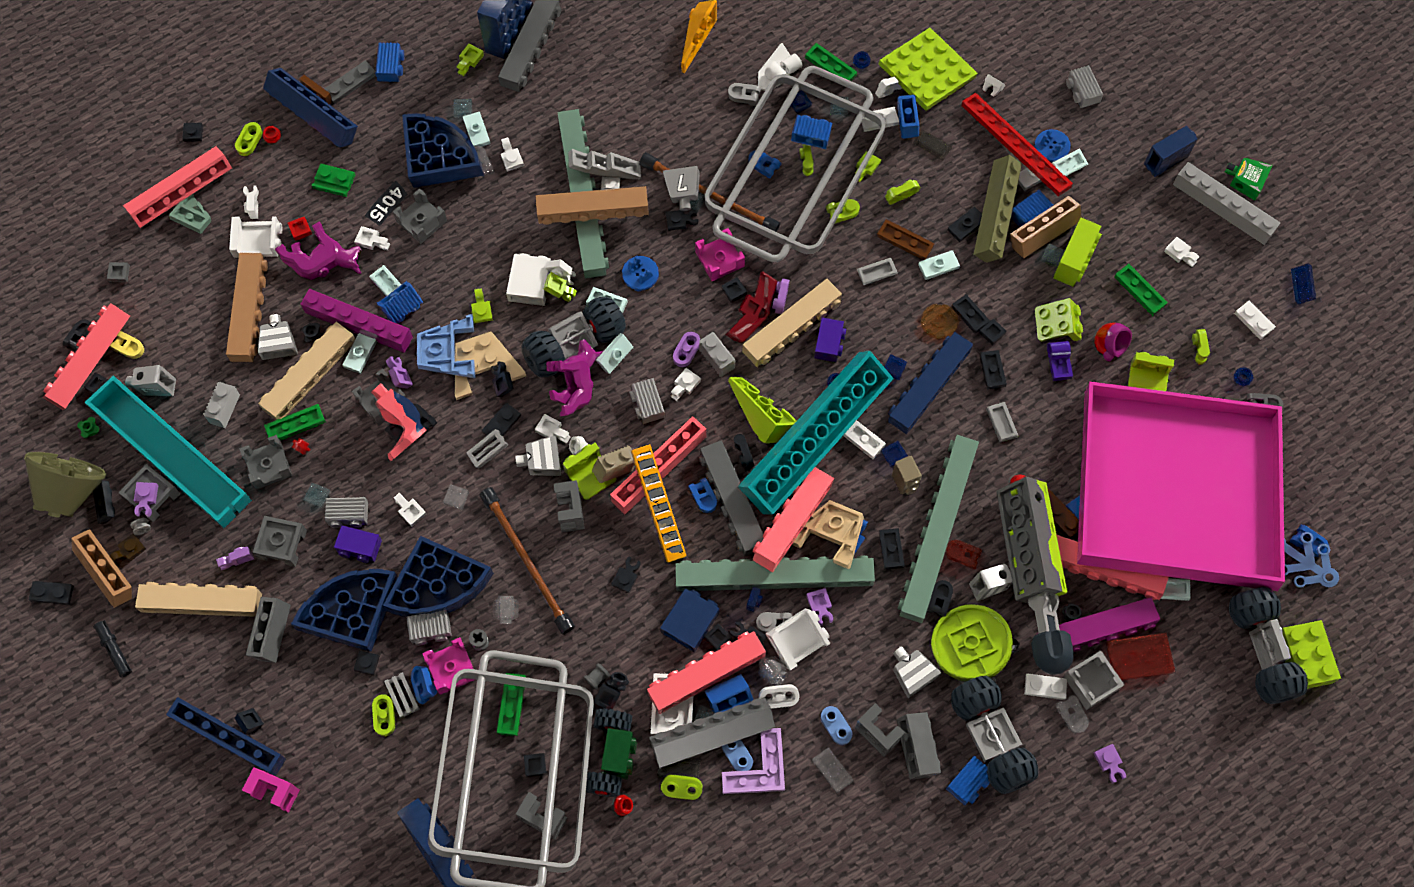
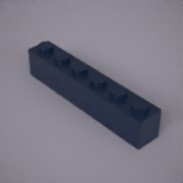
(310, 107)
(930, 383)
(226, 736)

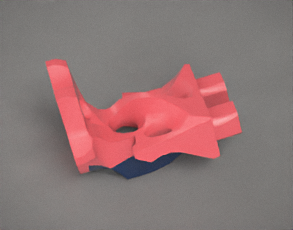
(401, 412)

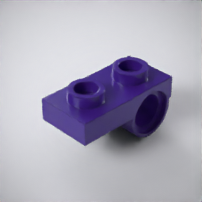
(1059, 360)

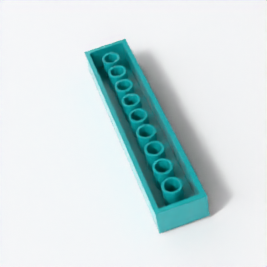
(815, 432)

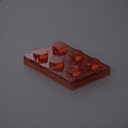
(1141, 656)

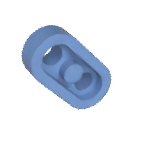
(835, 725)
(737, 753)

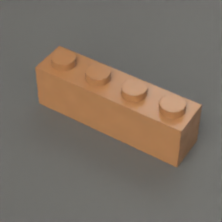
(1046, 226)
(101, 568)

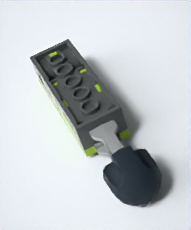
(1036, 566)

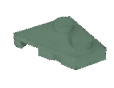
(191, 214)

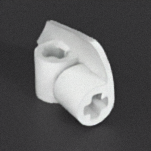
(779, 63)

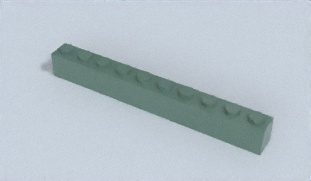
(588, 231)
(939, 528)
(788, 574)

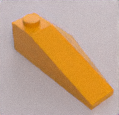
(700, 24)

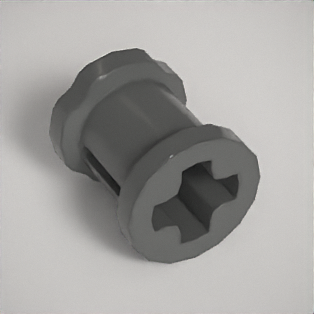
(478, 633)
(597, 676)

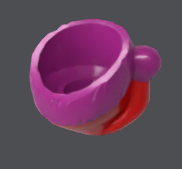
(1112, 340)

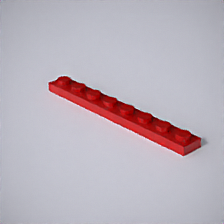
(1017, 144)

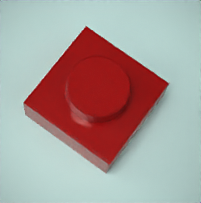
(299, 228)

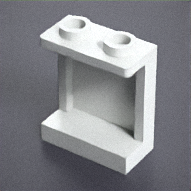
(255, 237)
(527, 279)
(798, 637)

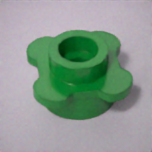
(94, 429)

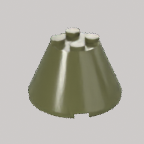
(59, 483)

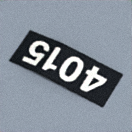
(386, 203)

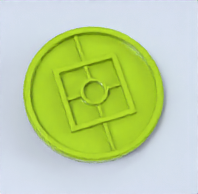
(972, 642)

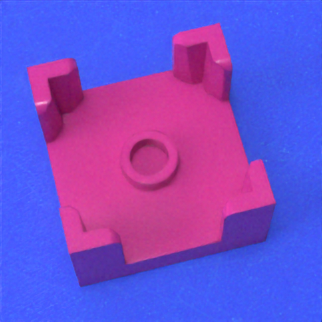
(719, 257)
(447, 663)
(260, 781)

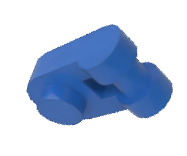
(760, 166)
(707, 501)
(1317, 540)
(422, 684)

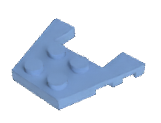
(437, 349)

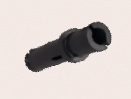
(108, 641)

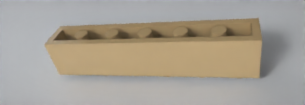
(791, 323)
(307, 371)
(198, 600)

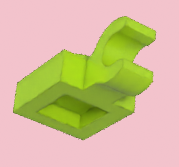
(470, 56)
(871, 166)
(557, 287)
(481, 310)

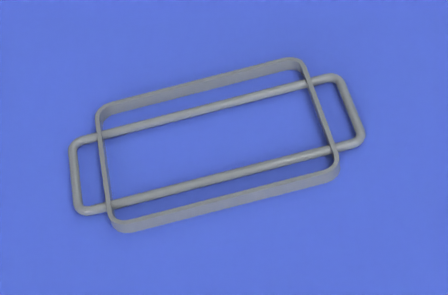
(789, 242)
(562, 688)

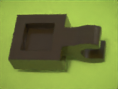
(129, 548)

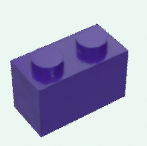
(828, 340)
(357, 544)

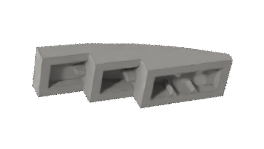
(599, 164)

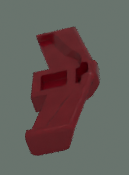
(754, 309)

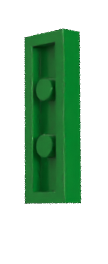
(825, 60)
(1140, 289)
(296, 423)
(510, 709)

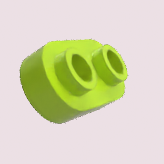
(246, 139)
(906, 190)
(383, 715)
(681, 785)

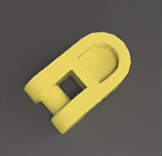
(132, 348)

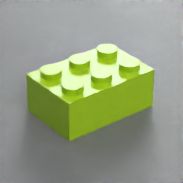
(1078, 252)
(1312, 651)

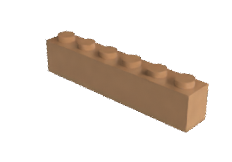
(592, 205)
(246, 307)

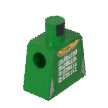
(1249, 176)

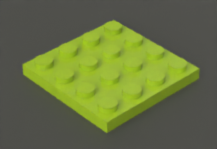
(928, 68)

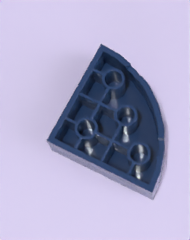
(501, 24)
(438, 151)
(436, 581)
(348, 608)
(416, 820)

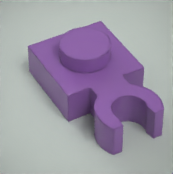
(399, 375)
(145, 495)
(235, 558)
(820, 604)
(1109, 760)

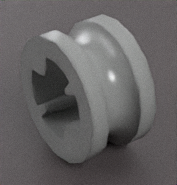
(140, 526)

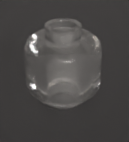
(505, 609)
(773, 671)

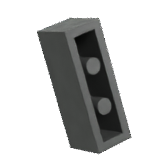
(268, 629)
(919, 746)

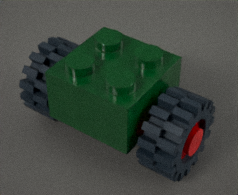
(617, 753)

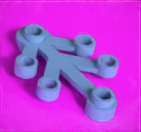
(1308, 563)

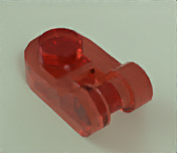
(956, 550)

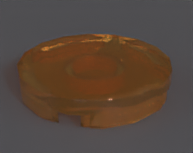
(935, 325)

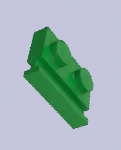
(333, 180)

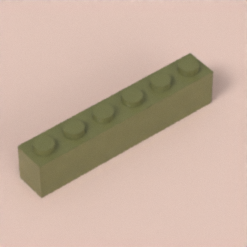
(997, 209)

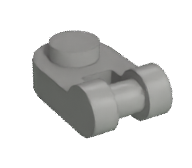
(738, 91)
(767, 620)

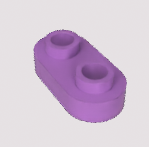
(782, 289)
(685, 349)

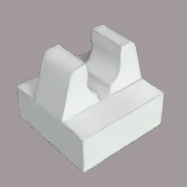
(997, 85)

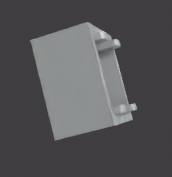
(1093, 680)

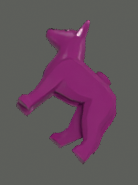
(323, 257)
(577, 377)

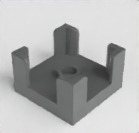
(421, 217)
(368, 400)
(266, 463)
(148, 475)
(569, 494)
(279, 540)
(874, 735)
(527, 812)

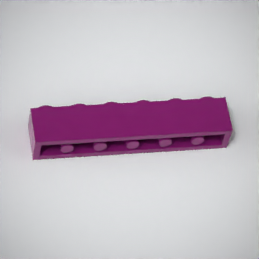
(356, 320)
(1111, 623)

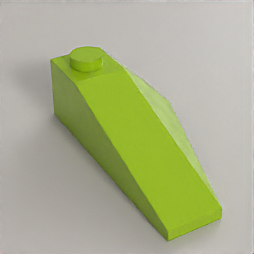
(762, 416)

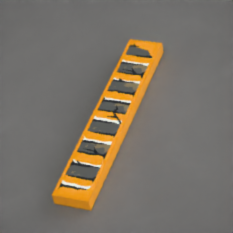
(658, 503)

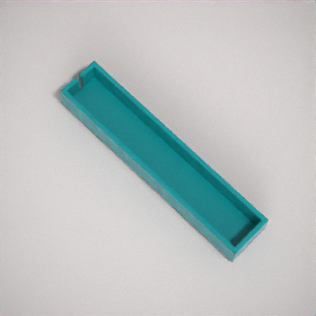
(168, 451)

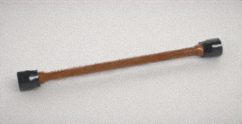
(651, 163)
(562, 620)

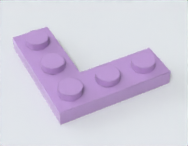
(764, 780)

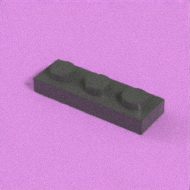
(350, 81)

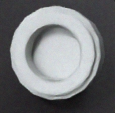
(576, 444)

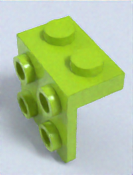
(1058, 320)
(1150, 371)
(580, 467)

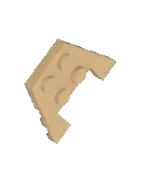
(486, 352)
(837, 525)

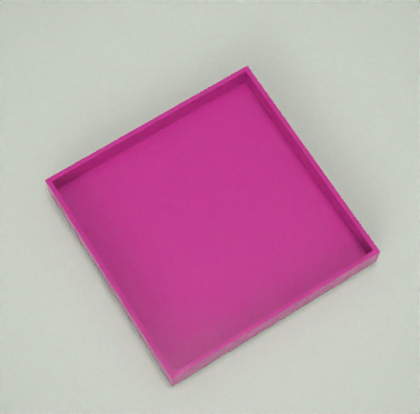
(1182, 486)

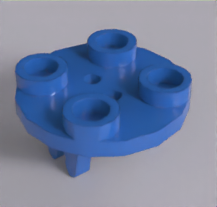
(1046, 140)
(645, 279)

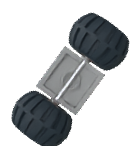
(599, 321)
(1275, 681)
(994, 734)

